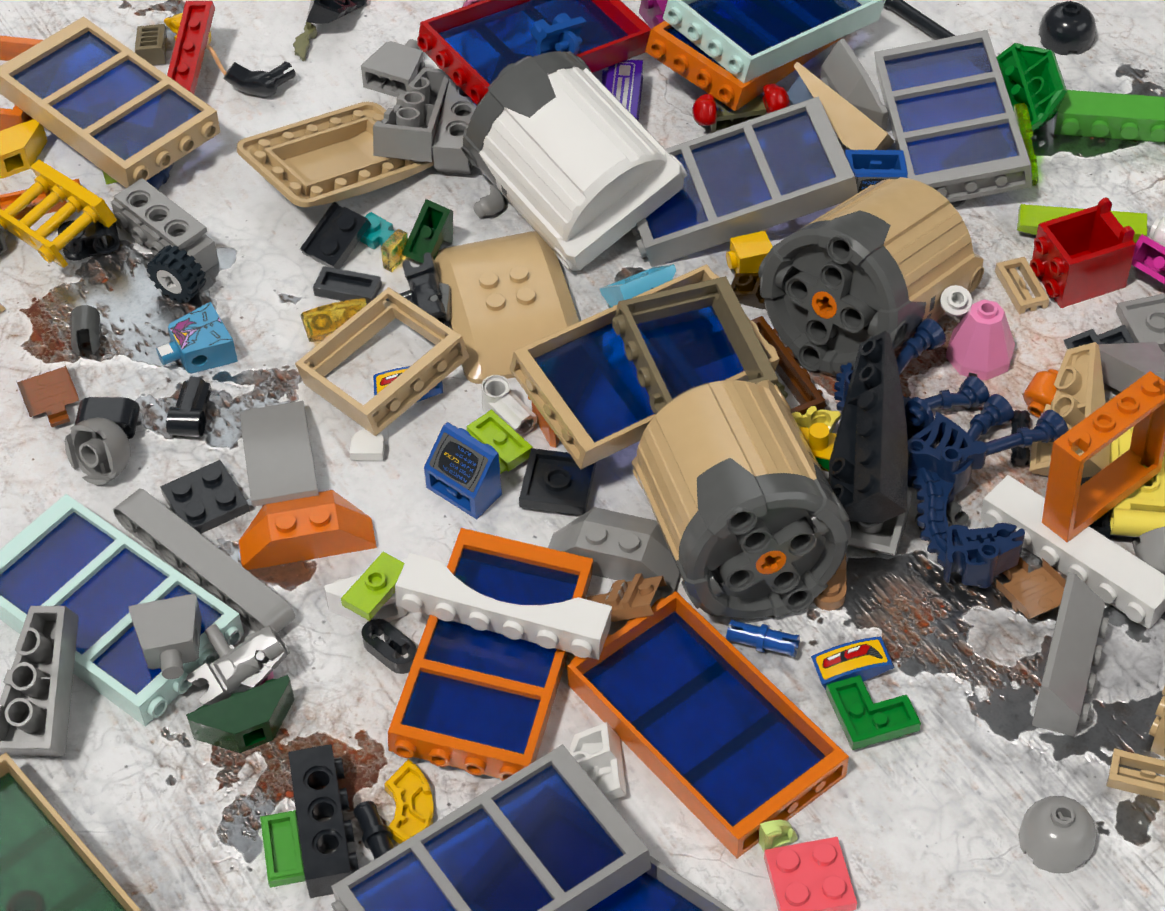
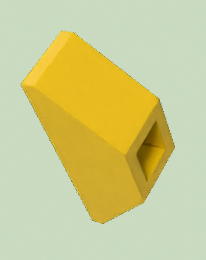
(20, 147)

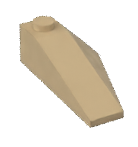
(849, 123)

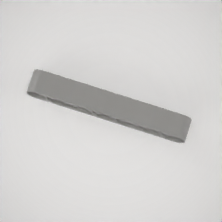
(203, 562)

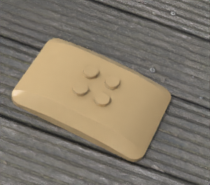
(326, 157)
(504, 298)

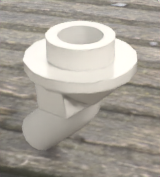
(956, 301)

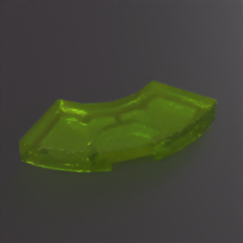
(1024, 123)

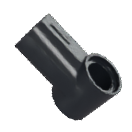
(189, 414)

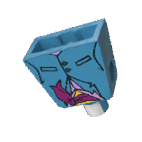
(199, 341)

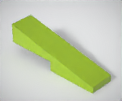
(1031, 215)

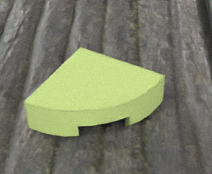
(776, 834)

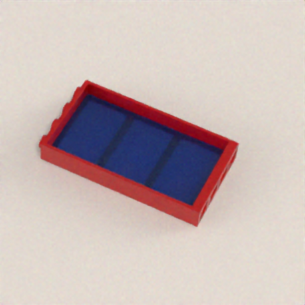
(490, 34)

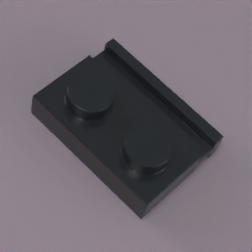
(335, 236)

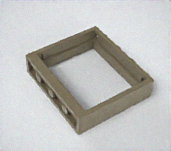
(679, 300)

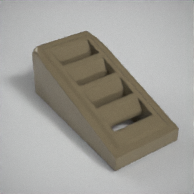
(151, 43)

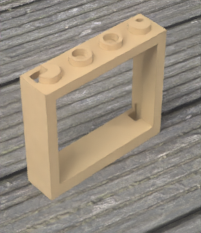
(406, 388)

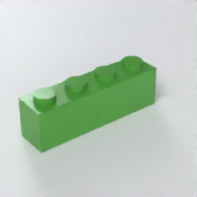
(1111, 116)

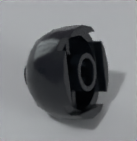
(1067, 28)

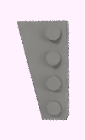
(412, 123)
(40, 684)

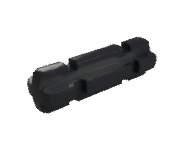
(1019, 455)

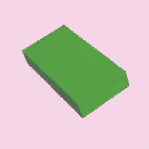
(282, 849)

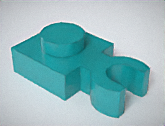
(378, 231)

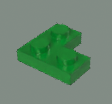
(869, 722)

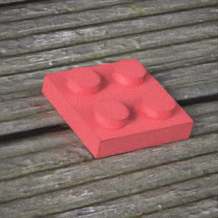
(810, 877)

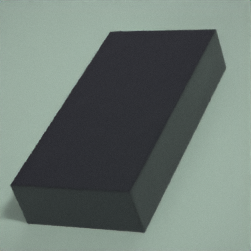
(346, 285)

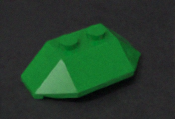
(1033, 79)

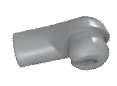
(490, 204)

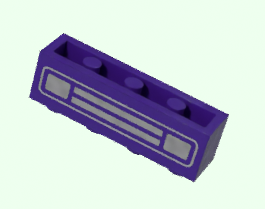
(626, 84)

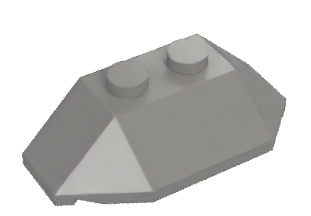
(850, 80)
(619, 546)

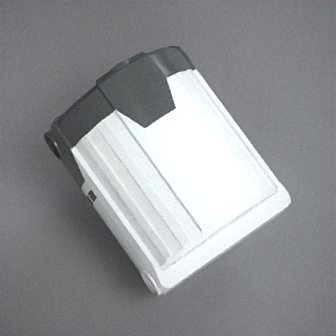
(569, 155)

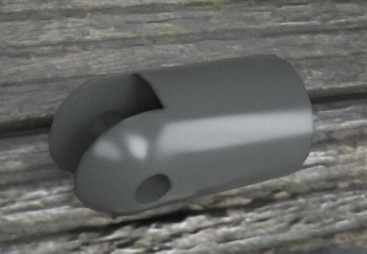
(85, 328)

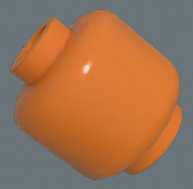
(1040, 391)

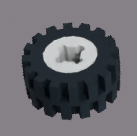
(176, 274)

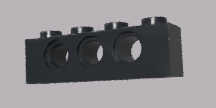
(310, 770)

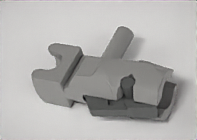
(238, 665)

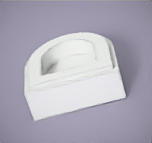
(366, 446)

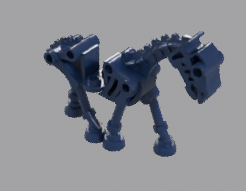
(948, 467)

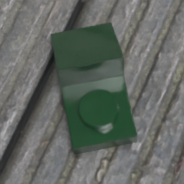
(429, 231)

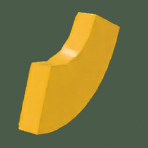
(412, 802)

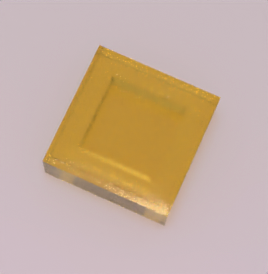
(392, 250)

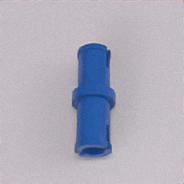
(763, 638)

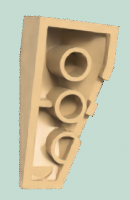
(1077, 396)

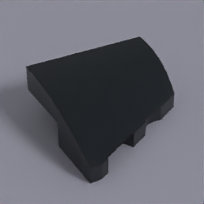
(329, 10)

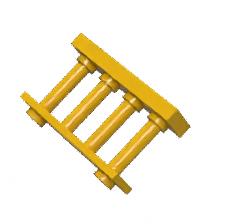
(61, 190)

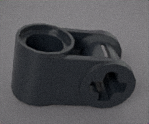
(92, 241)

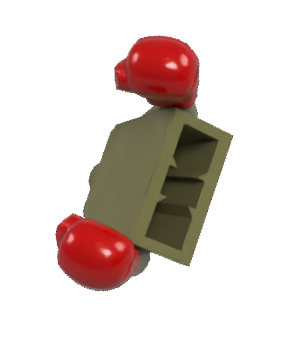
(713, 113)

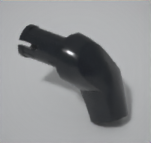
(258, 82)

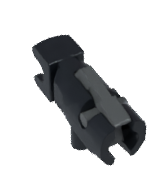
(427, 290)

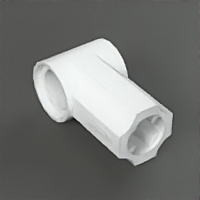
(499, 398)

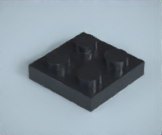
(556, 483)
(205, 497)

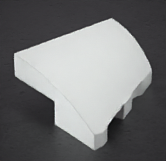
(601, 758)

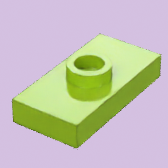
(373, 586)

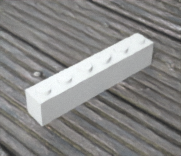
(1099, 562)

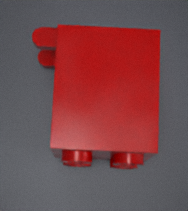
(1083, 254)

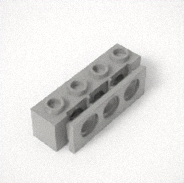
(450, 130)
(161, 222)

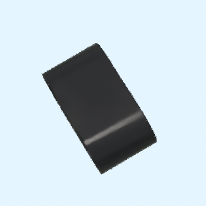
(118, 409)

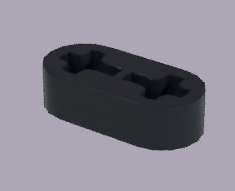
(385, 651)

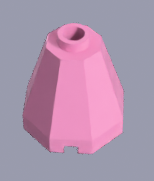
(982, 342)

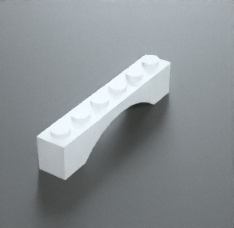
(570, 626)

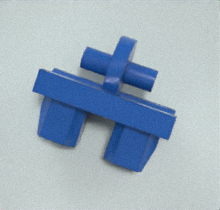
(560, 36)

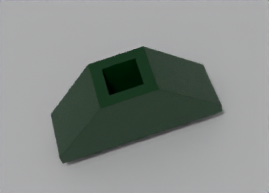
(245, 717)

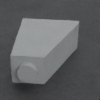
(1128, 362)

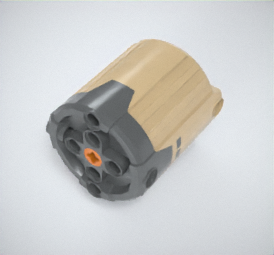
(866, 272)
(754, 497)

